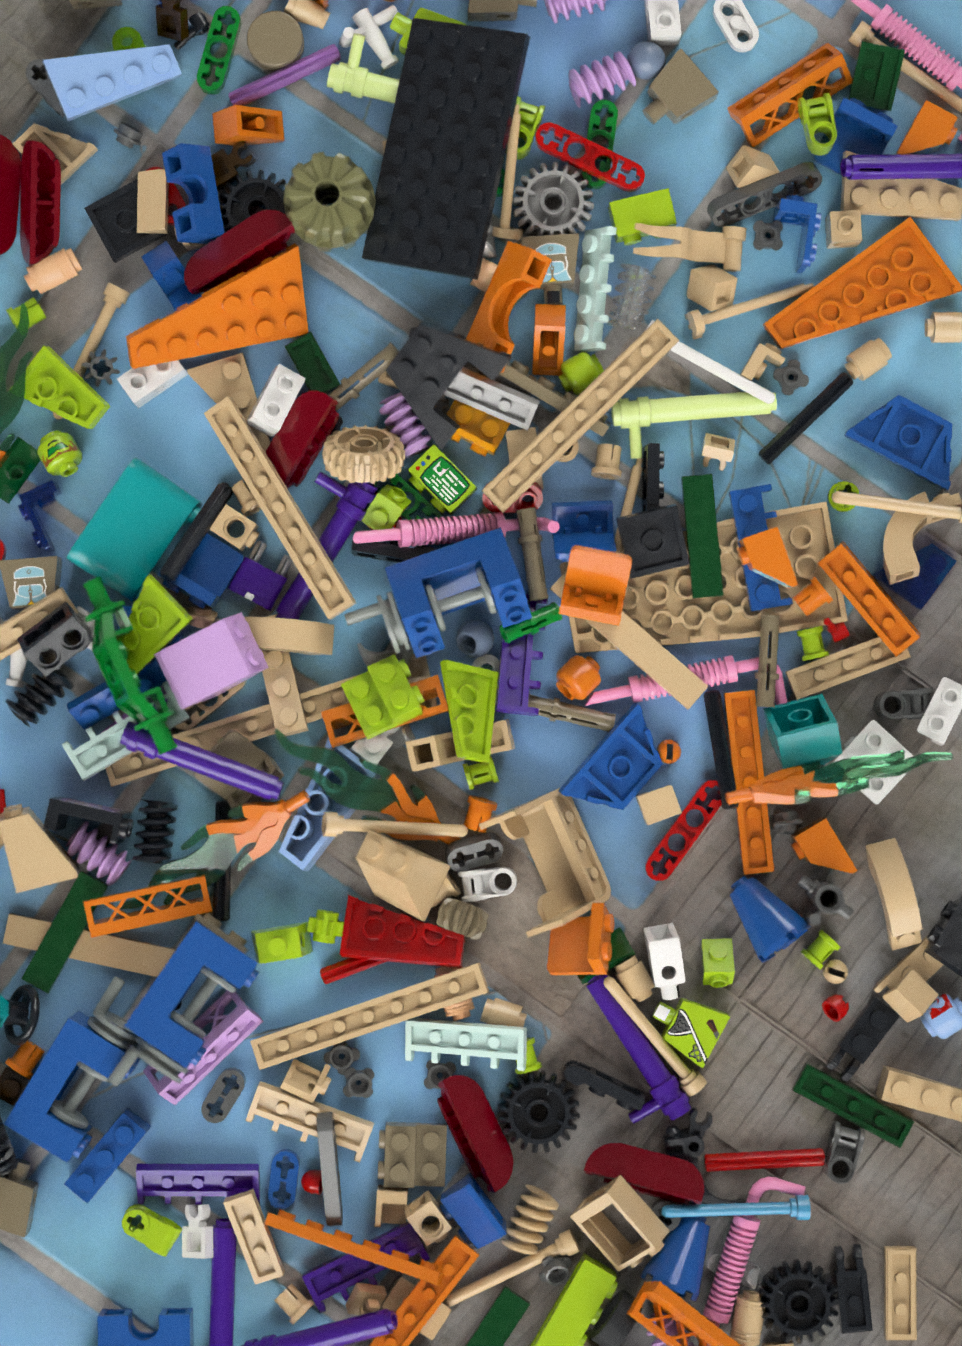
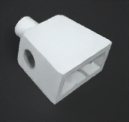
(663, 951)

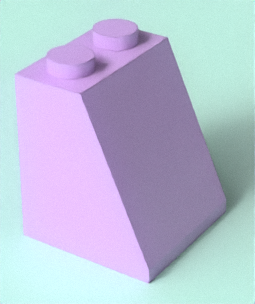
(211, 661)

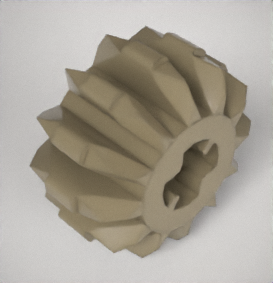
(462, 918)

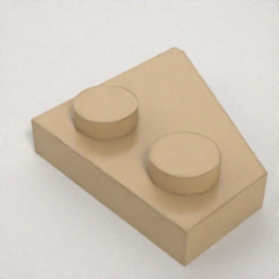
(67, 150)

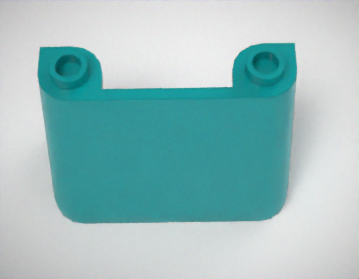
(133, 528)

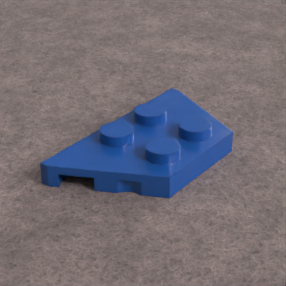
(908, 438)
(617, 764)

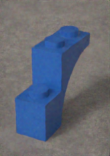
(169, 275)

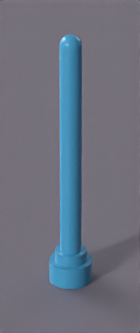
(796, 1207)

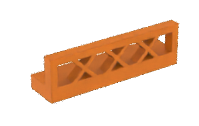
(792, 82)
(869, 598)
(344, 714)
(149, 916)
(680, 1311)

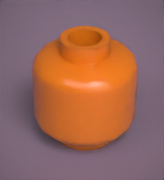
(578, 677)

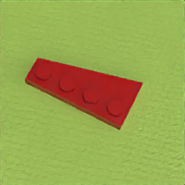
(394, 937)

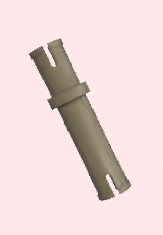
(387, 354)
(531, 548)
(765, 697)
(571, 713)

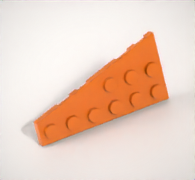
(880, 281)
(238, 313)

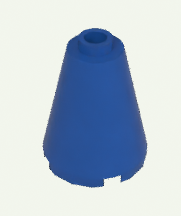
(766, 918)
(682, 1258)

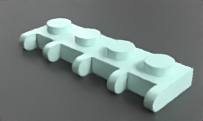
(593, 289)
(106, 747)
(466, 1040)

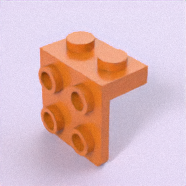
(595, 585)
(582, 944)

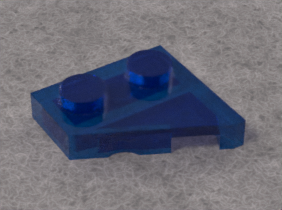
(933, 569)

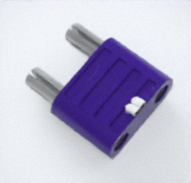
(259, 582)

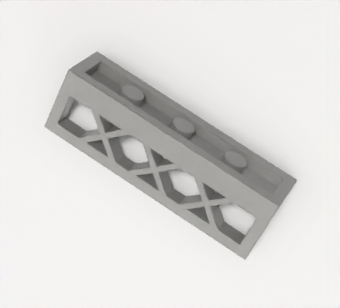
(493, 398)

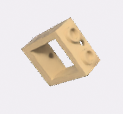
(607, 1236)

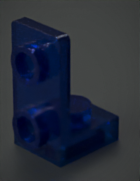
(43, 496)

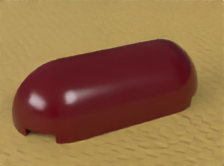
(9, 192)
(39, 202)
(238, 250)
(302, 436)
(476, 1131)
(648, 1172)

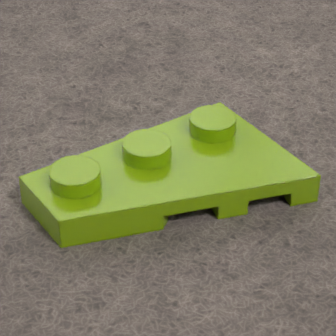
(61, 390)
(155, 621)
(471, 708)

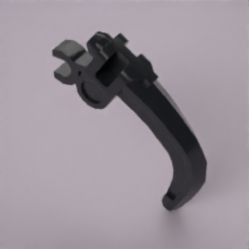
(688, 1145)

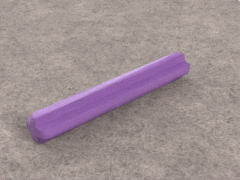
(285, 76)

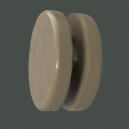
(275, 40)

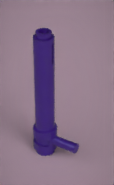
(902, 166)
(349, 511)
(205, 763)
(662, 1084)
(222, 1284)
(336, 1333)

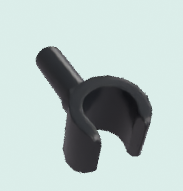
(199, 26)

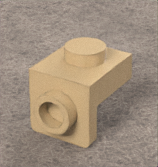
(306, 1081)

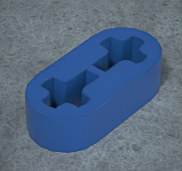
(276, 1179)

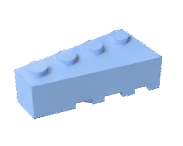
(105, 78)
(304, 837)

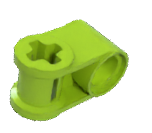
(818, 117)
(529, 123)
(154, 1231)

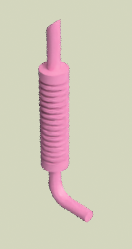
(914, 44)
(446, 529)
(709, 673)
(737, 1252)

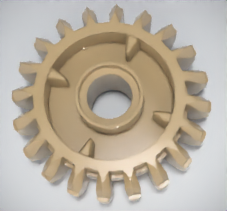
(363, 454)

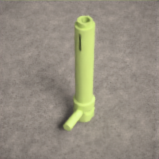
(358, 80)
(646, 411)

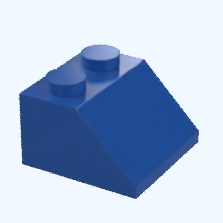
(473, 1212)

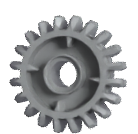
(557, 185)

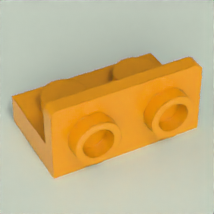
(477, 428)

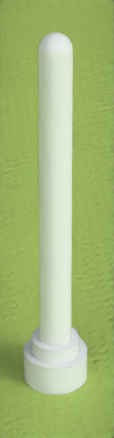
(722, 372)

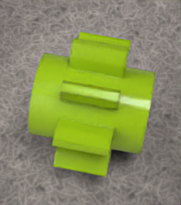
(325, 926)

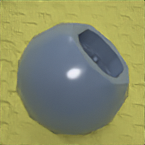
(646, 60)
(475, 638)

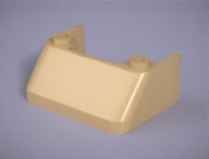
(561, 856)

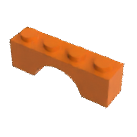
(516, 273)

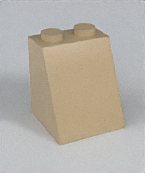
(33, 852)
(401, 873)

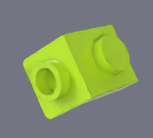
(386, 508)
(717, 962)

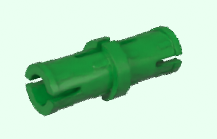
(540, 618)

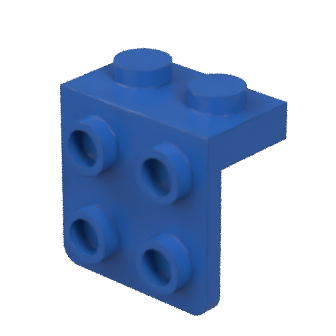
(857, 132)
(797, 212)
(583, 525)
(207, 572)

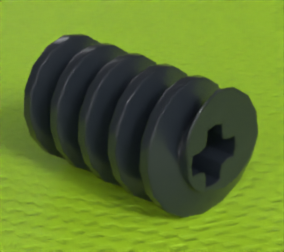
(39, 695)
(155, 831)

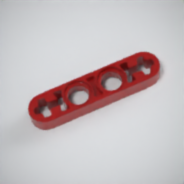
(592, 152)
(681, 827)

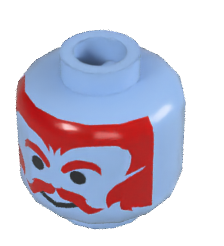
(943, 1016)

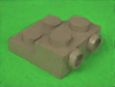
(413, 1154)

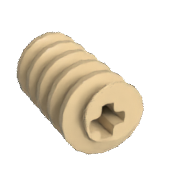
(531, 1221)

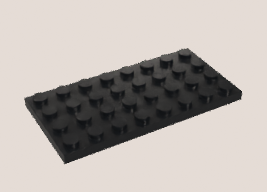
(446, 147)

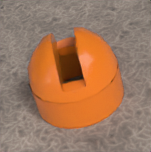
(662, 750)

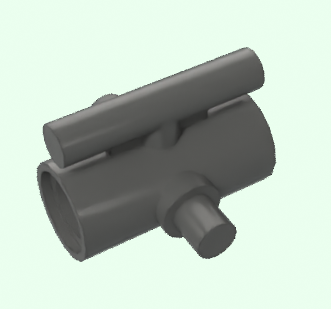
(813, 891)

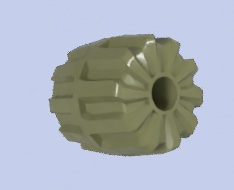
(325, 182)

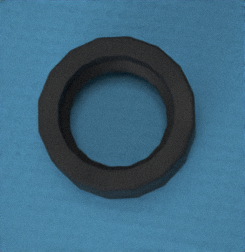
(614, 1321)

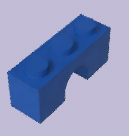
(193, 170)
(107, 1155)
(118, 1329)

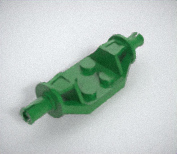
(120, 680)

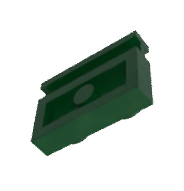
(876, 75)

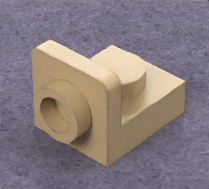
(755, 366)

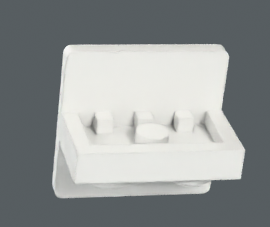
(874, 741)

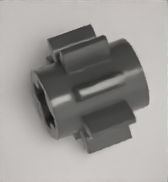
(107, 363)

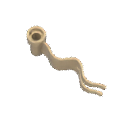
(697, 246)

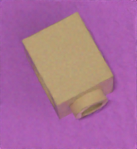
(843, 229)
(223, 522)
(421, 1208)

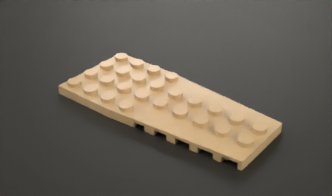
(665, 605)

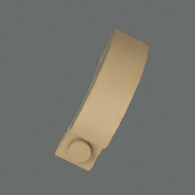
(898, 551)
(292, 635)
(440, 748)
(896, 893)

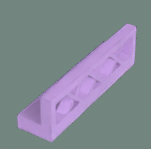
(225, 1036)

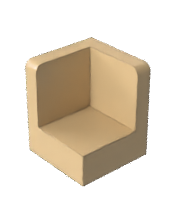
(750, 166)
(711, 287)
(658, 804)
(911, 996)
(390, 1205)

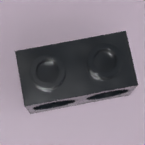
(52, 634)

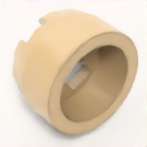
(837, 965)

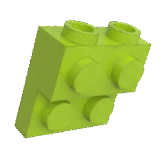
(383, 696)

